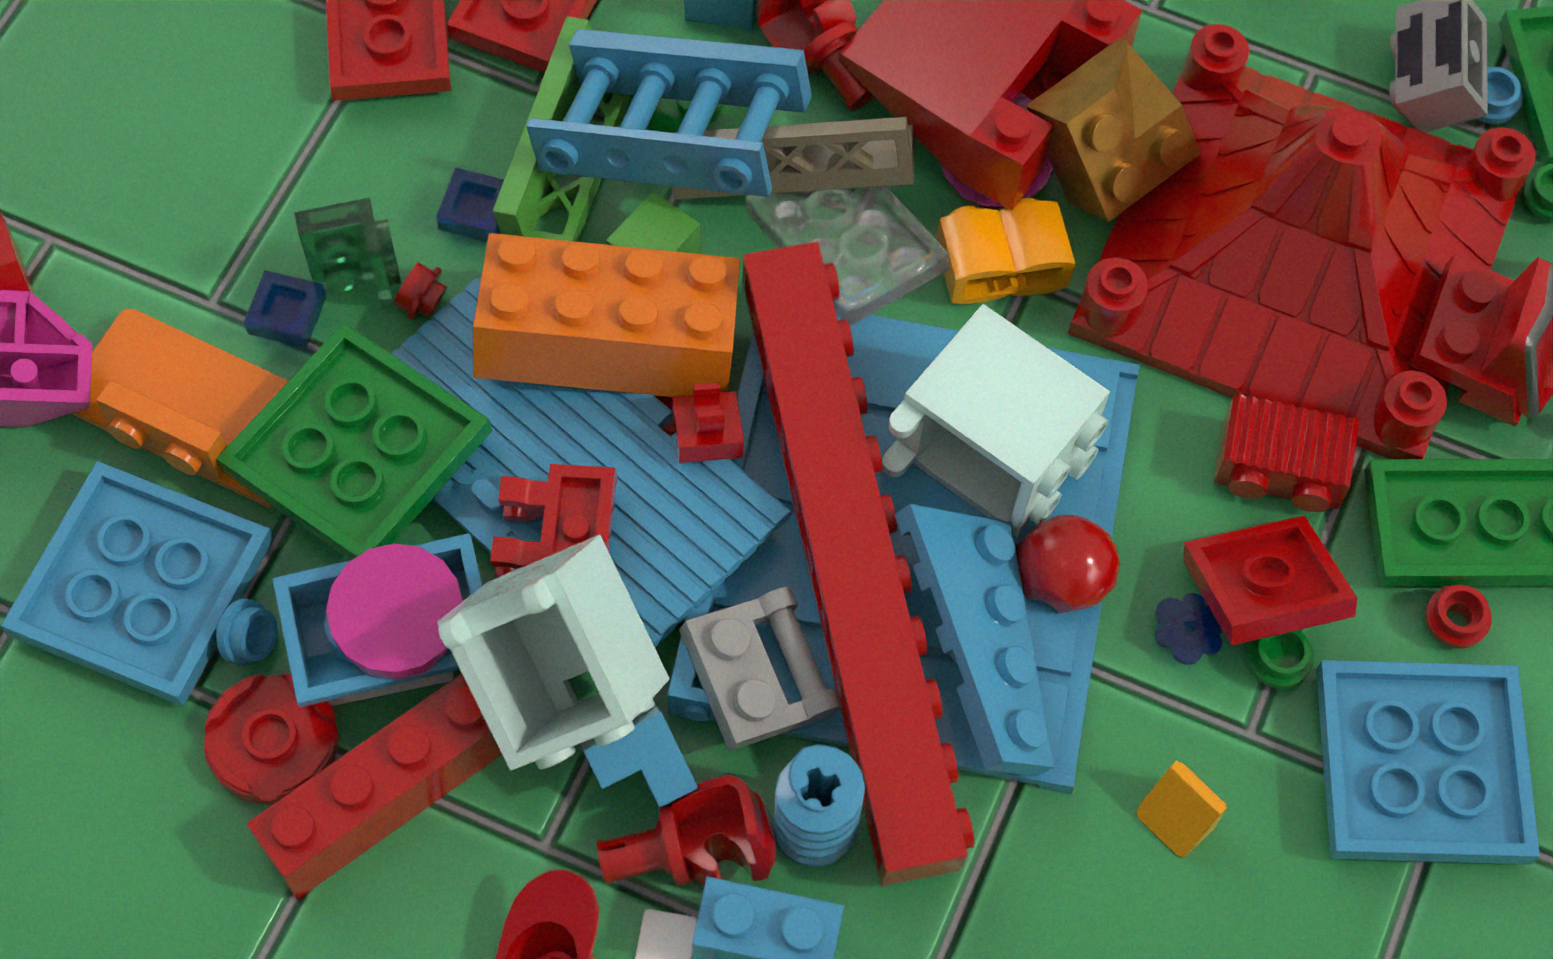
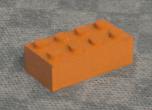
(604, 316)

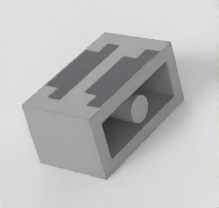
(1440, 63)

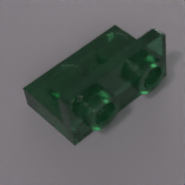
(349, 248)

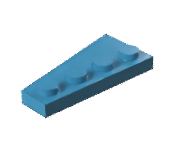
(985, 630)

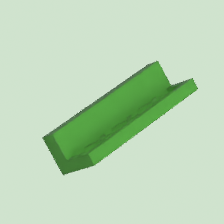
(526, 188)

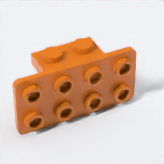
(175, 395)

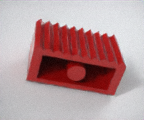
(1286, 453)

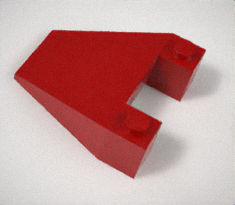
(965, 64)

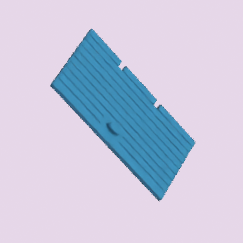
(672, 522)

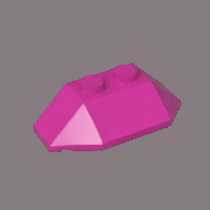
(41, 362)

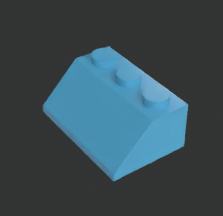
(315, 661)

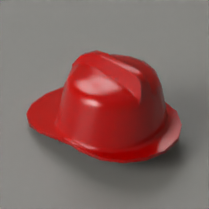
(551, 919)

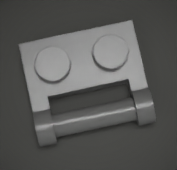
(741, 677)

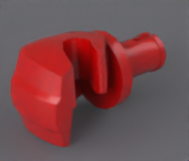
(822, 32)
(695, 833)

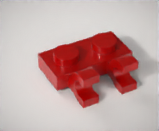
(574, 508)

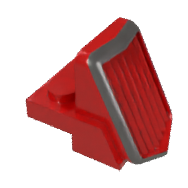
(1492, 337)

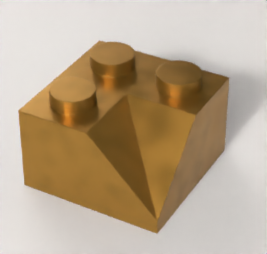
(1114, 131)

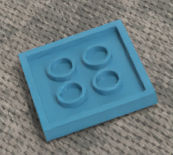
(137, 582)
(1426, 762)

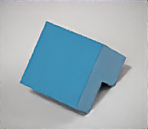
(645, 749)

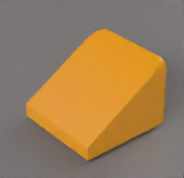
(1181, 810)

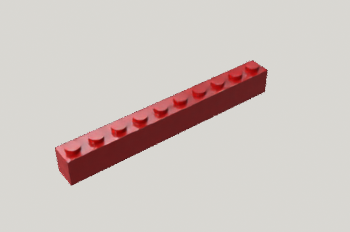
(853, 566)

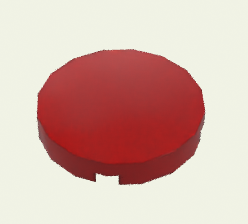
(265, 742)

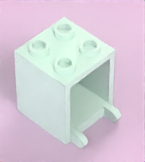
(999, 422)
(537, 630)

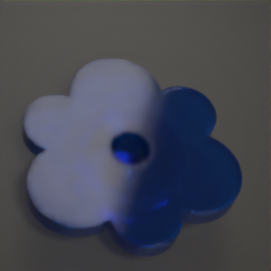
(1193, 614)

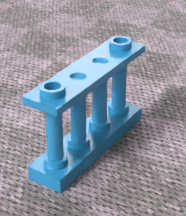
(676, 70)

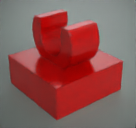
(707, 424)

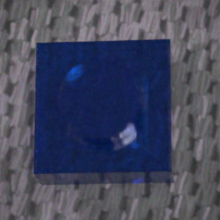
(470, 205)
(285, 309)

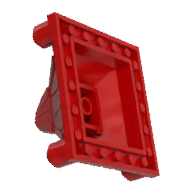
(1300, 249)

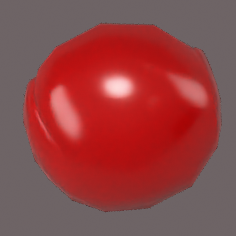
(1068, 563)

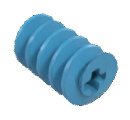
(818, 806)

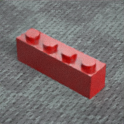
(375, 788)

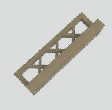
(830, 156)

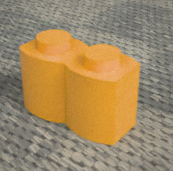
(1005, 251)

